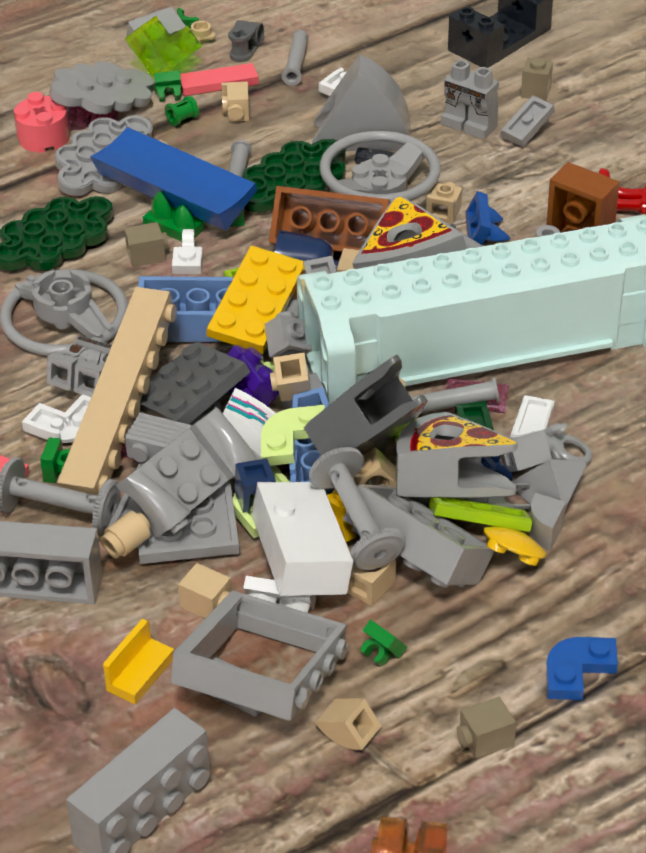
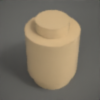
(126, 534)

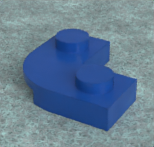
(574, 657)

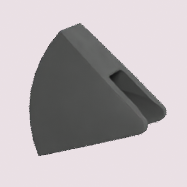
(366, 412)

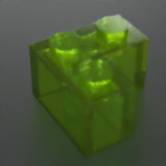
(158, 49)

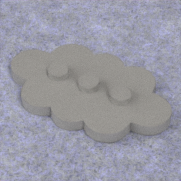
(101, 87)
(73, 160)

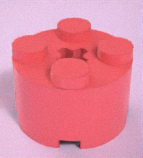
(41, 123)

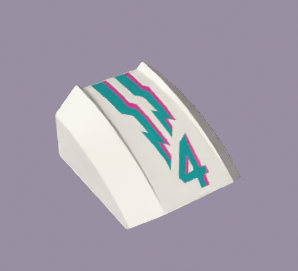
(248, 418)

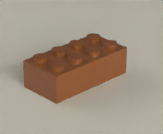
(581, 199)
(331, 216)

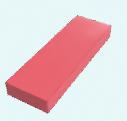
(212, 79)

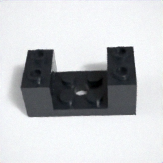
(493, 38)

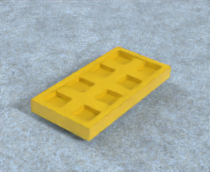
(254, 298)

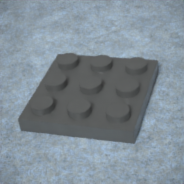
(192, 383)

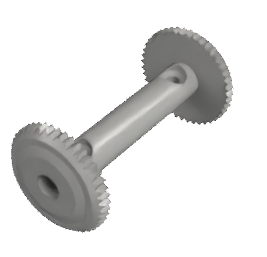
(337, 470)
(14, 486)

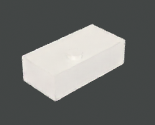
(301, 539)

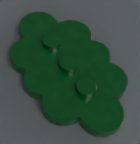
(291, 167)
(54, 233)

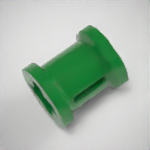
(181, 111)

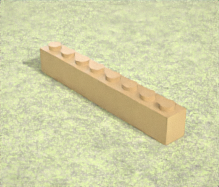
(119, 391)

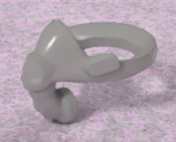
(559, 439)

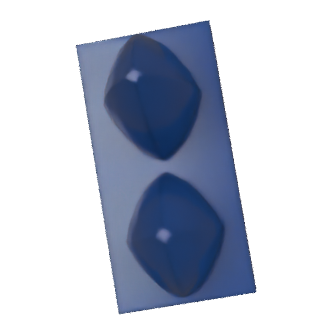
(481, 221)

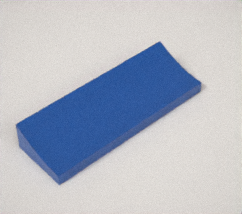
(182, 178)

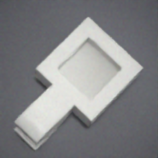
(188, 257)

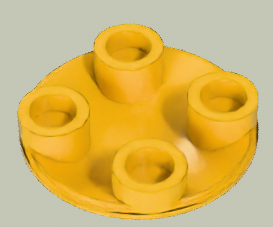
(515, 541)

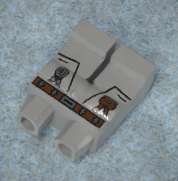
(471, 100)
(79, 363)

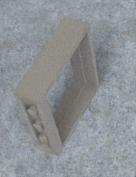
(196, 670)

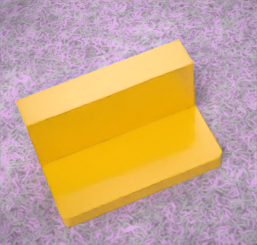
(136, 664)

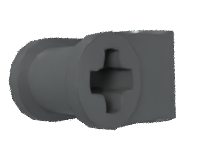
(245, 39)

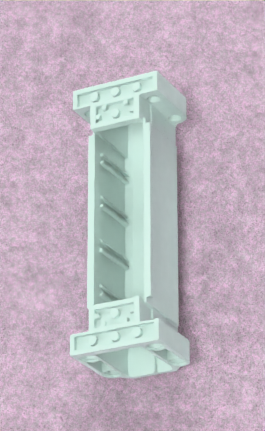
(478, 306)

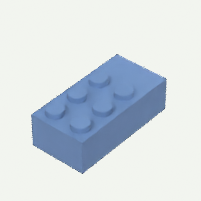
(195, 303)

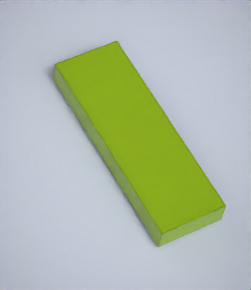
(481, 513)

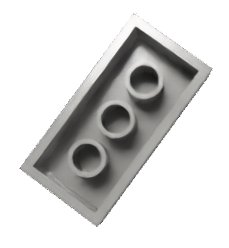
(431, 540)
(49, 562)
(140, 786)

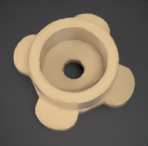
(202, 31)

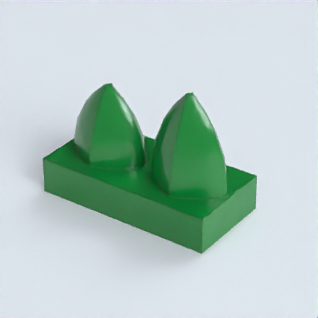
(170, 219)

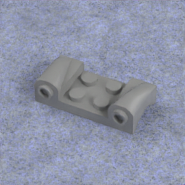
(186, 472)

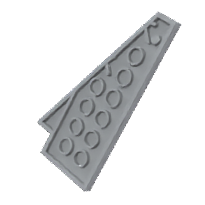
(209, 530)

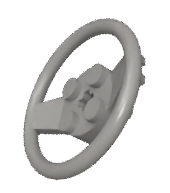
(382, 175)
(64, 300)

